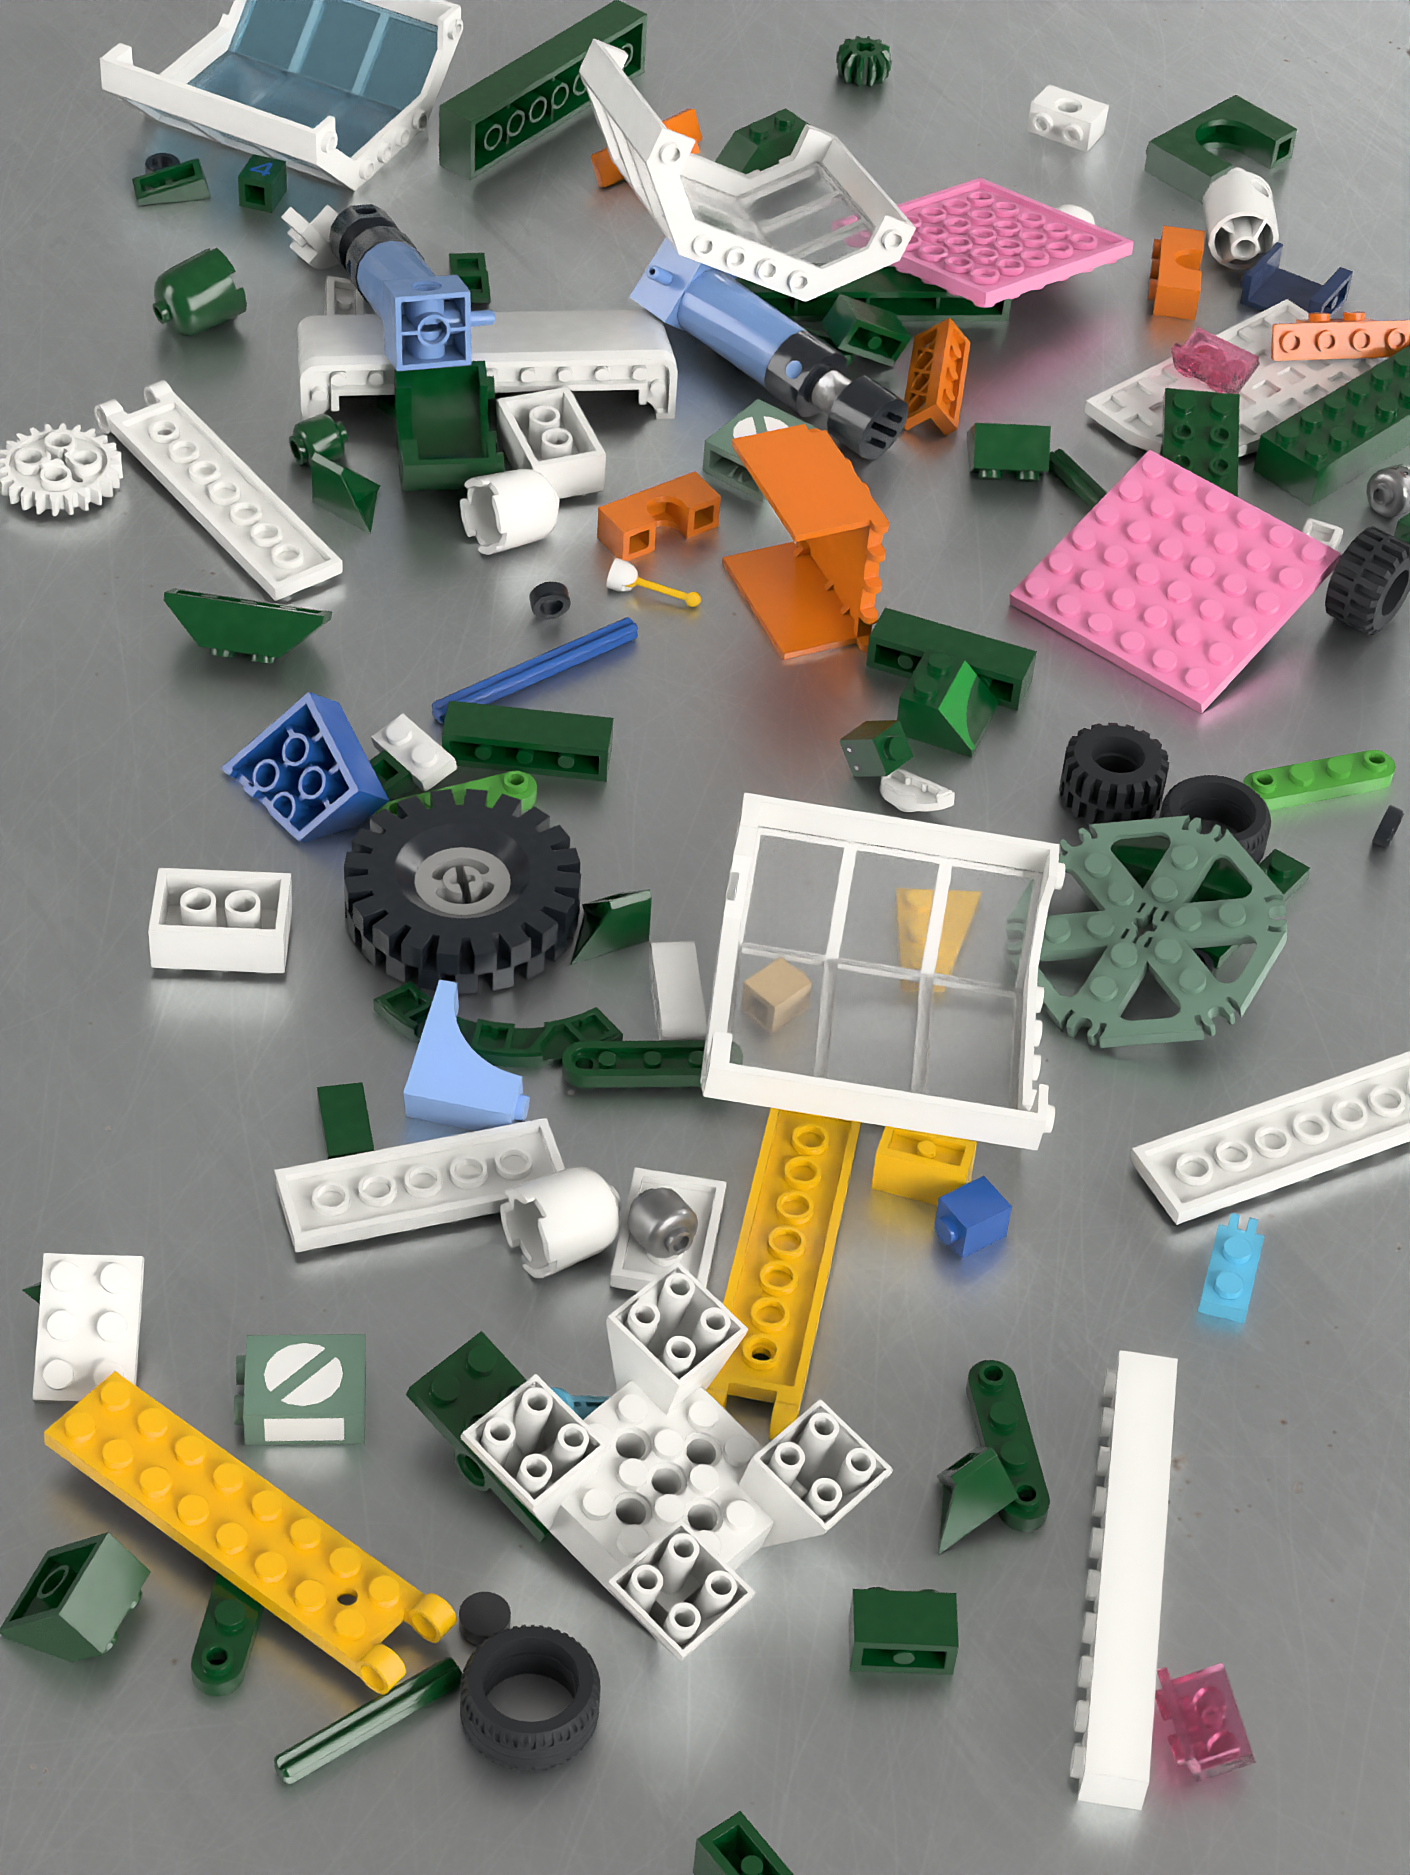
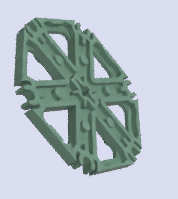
(1176, 928)

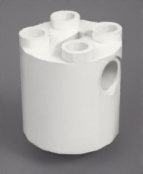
(1240, 219)

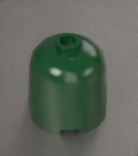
(198, 294)

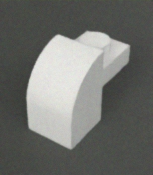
(312, 238)

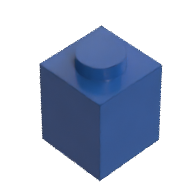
(972, 1217)

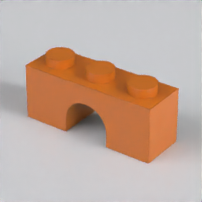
(1176, 272)
(682, 503)

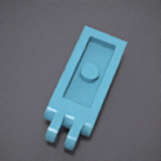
(1232, 1270)

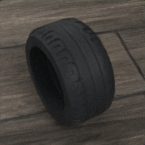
(1225, 802)
(521, 1742)

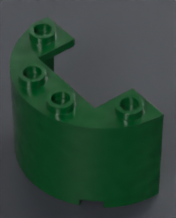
(444, 427)

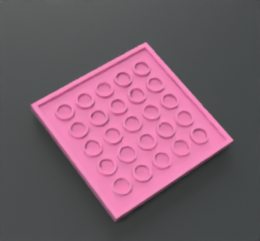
(999, 243)
(1175, 580)

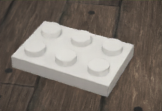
(634, 1266)
(86, 1324)

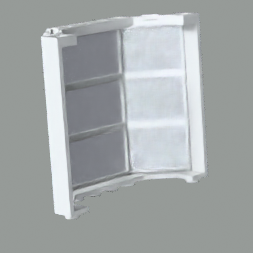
(787, 228)
(882, 972)

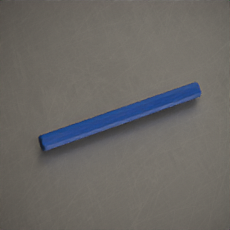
(541, 666)

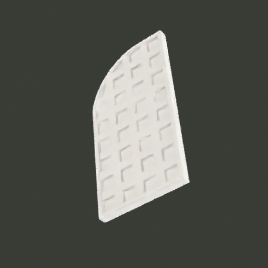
(1268, 398)

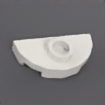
(914, 793)

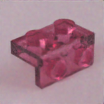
(1214, 361)
(1206, 1722)

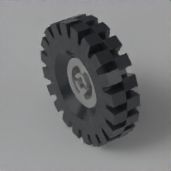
(515, 881)

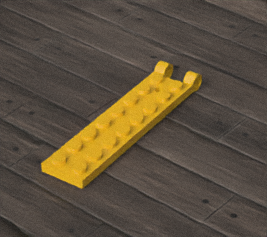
(786, 1258)
(246, 1529)

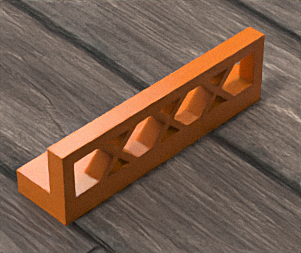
(945, 370)

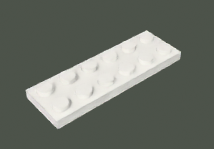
(412, 1184)

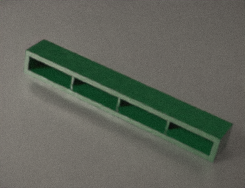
(890, 291)

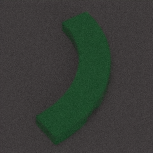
(498, 1042)

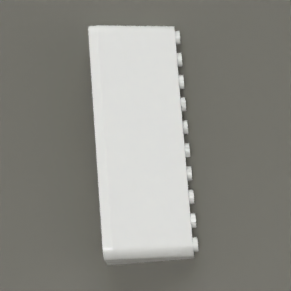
(520, 350)

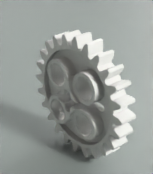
(59, 469)

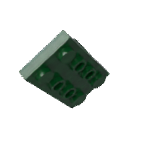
(1203, 434)
(458, 1396)

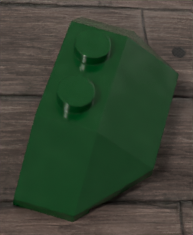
(762, 142)
(244, 624)

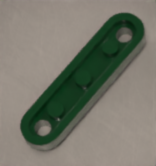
(634, 1063)
(1005, 1427)
(225, 1635)

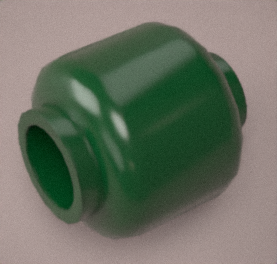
(318, 435)

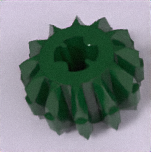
(863, 61)

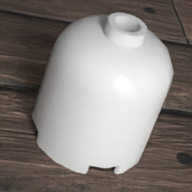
(509, 509)
(561, 1219)

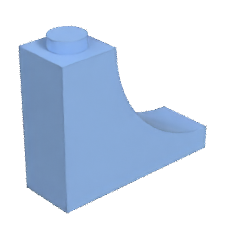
(453, 1082)

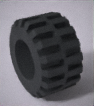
(1370, 581)
(1113, 774)

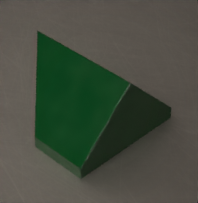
(343, 492)
(613, 924)
(971, 1494)

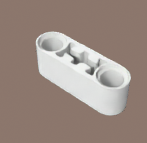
(677, 991)

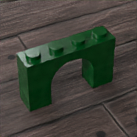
(1235, 124)

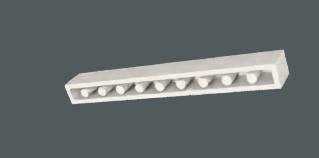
(1127, 1583)

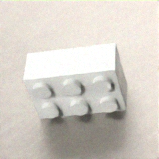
(554, 438)
(220, 920)

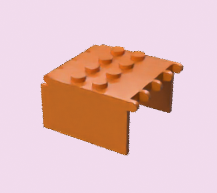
(827, 584)

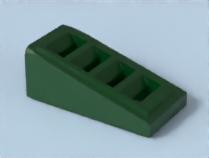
(172, 184)

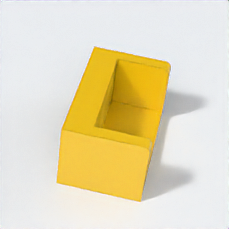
(922, 1164)

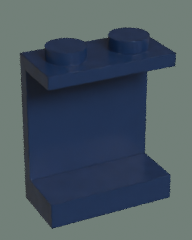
(1269, 285)

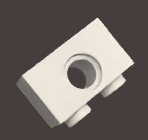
(1067, 118)

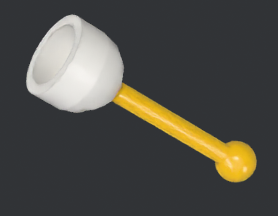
(624, 577)

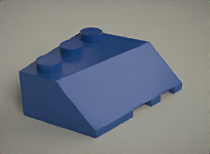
(310, 771)

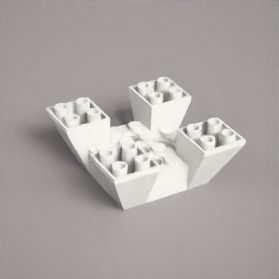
(740, 1495)

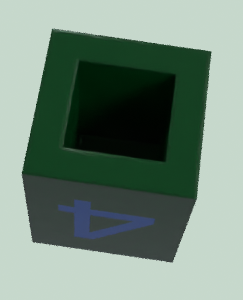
(262, 183)

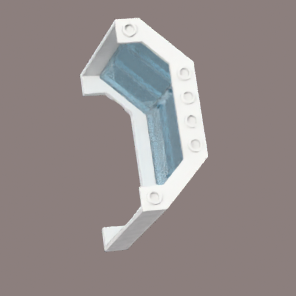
(304, 81)

